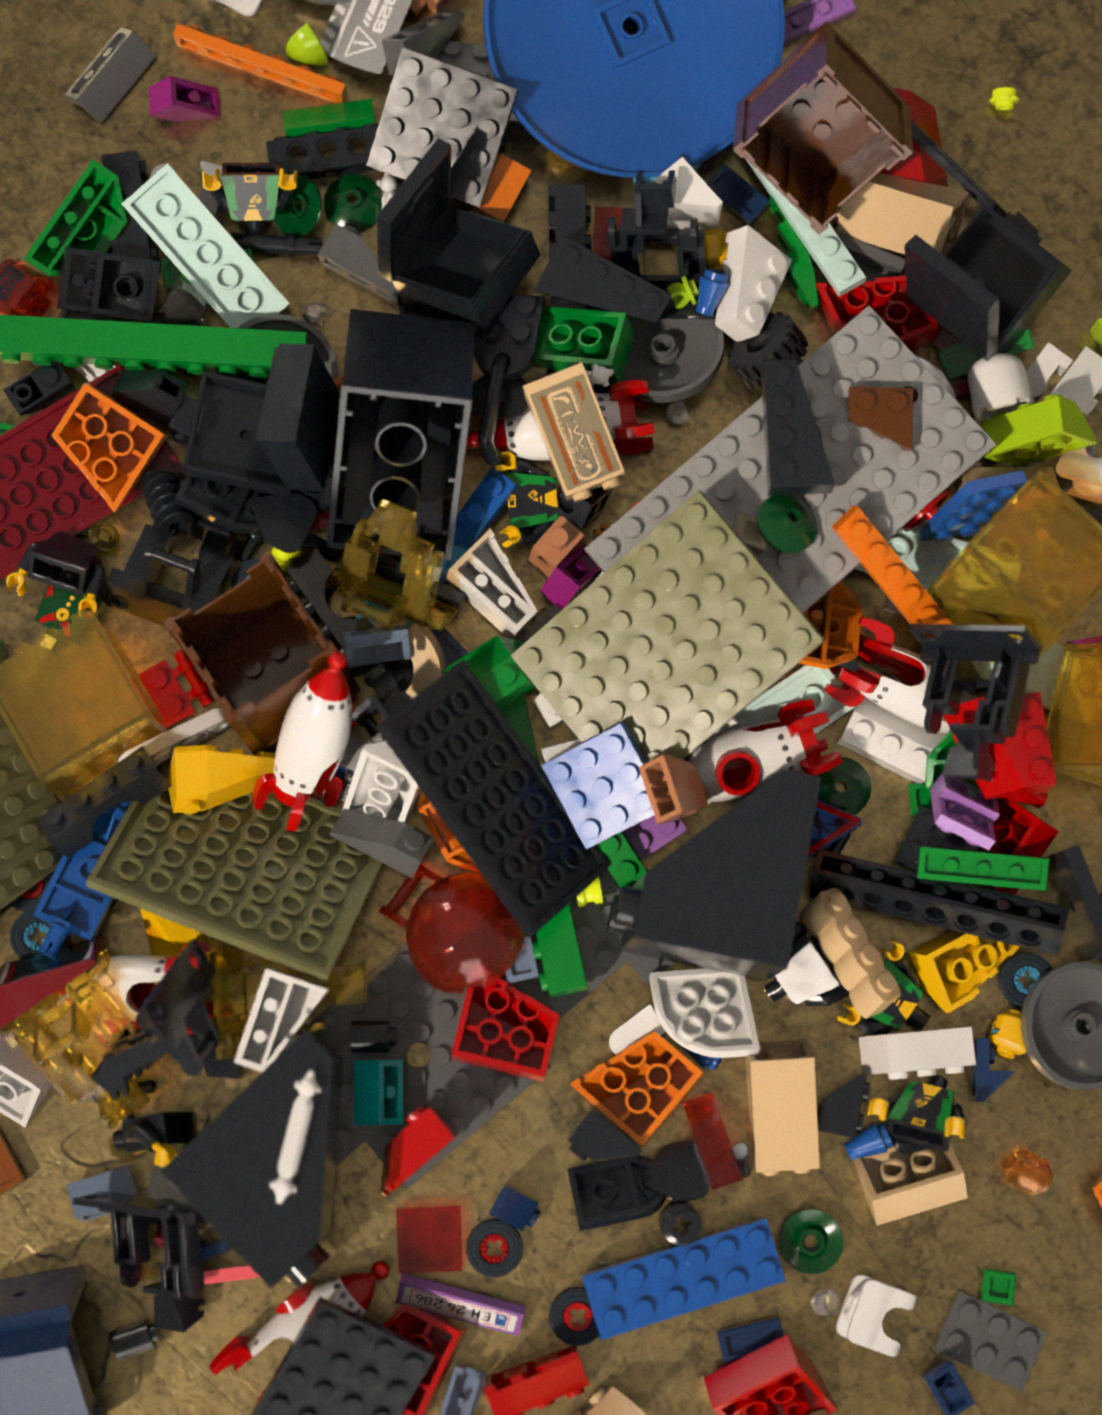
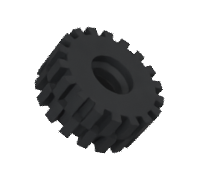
(777, 341)

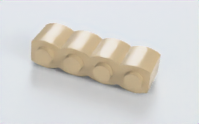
(852, 955)

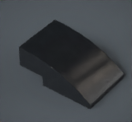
(108, 284)

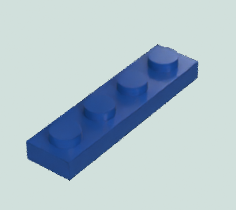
(478, 515)

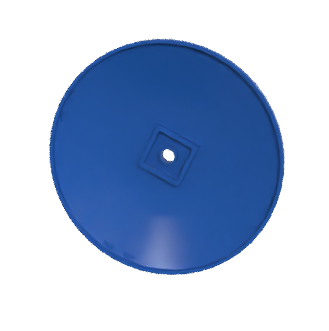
(636, 98)

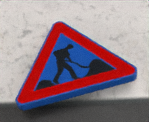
(829, 826)

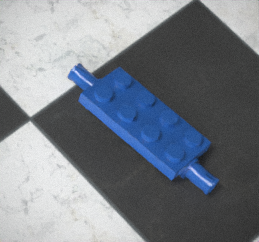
(67, 901)

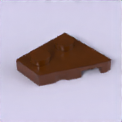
(883, 412)

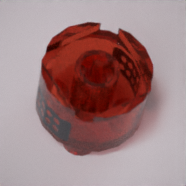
(23, 290)

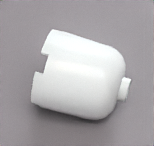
(998, 385)

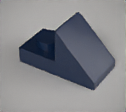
(982, 1079)
(948, 1388)

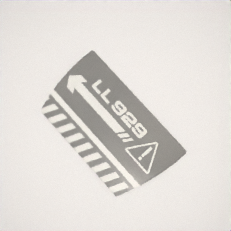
(358, 29)

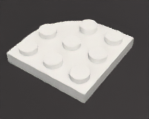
(706, 1011)

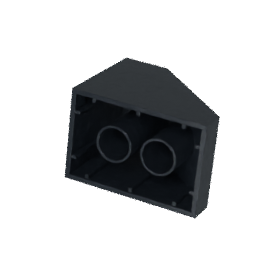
(402, 424)
(730, 889)
(238, 1155)

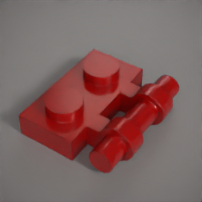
(167, 693)

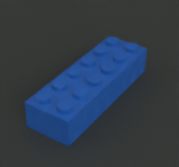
(682, 1278)

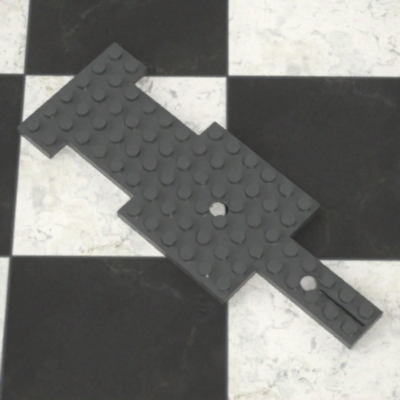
(459, 1091)

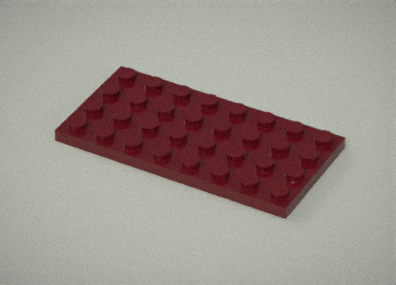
(45, 489)

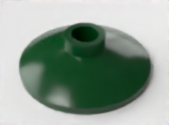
(359, 215)
(297, 220)
(779, 530)
(857, 783)
(826, 1249)

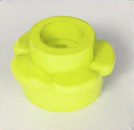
(1004, 98)

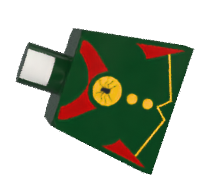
(60, 605)

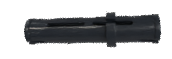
(279, 244)

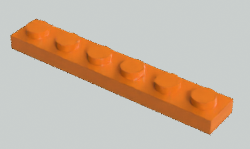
(252, 61)
(887, 569)

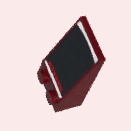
(37, 977)

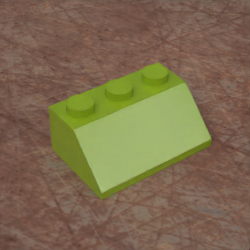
(1038, 431)

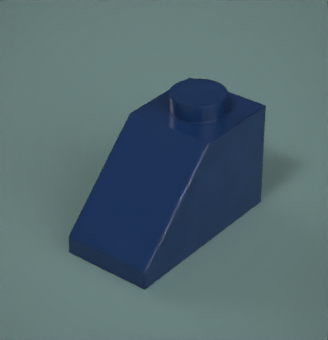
(515, 1208)

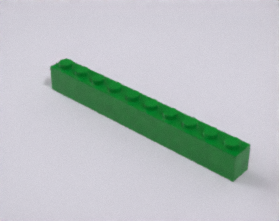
(141, 345)
(558, 938)

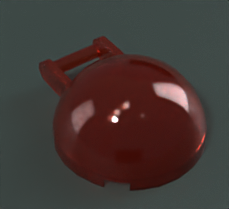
(456, 930)

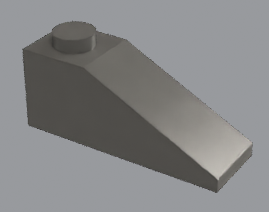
(425, 36)
(352, 258)
(383, 839)

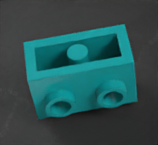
(378, 1092)

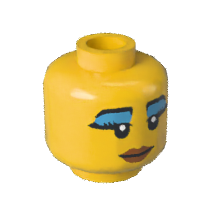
(1007, 1034)

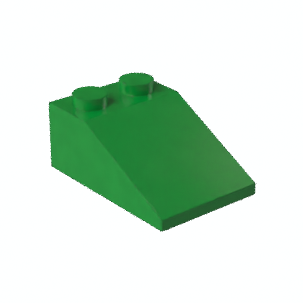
(585, 337)

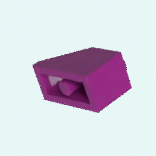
(183, 100)
(570, 578)

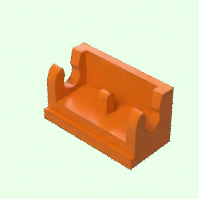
(503, 189)

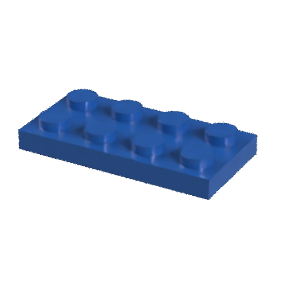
(972, 506)

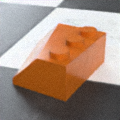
(108, 443)
(640, 1086)

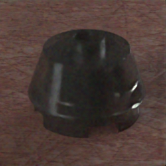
(182, 306)

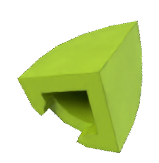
(306, 49)

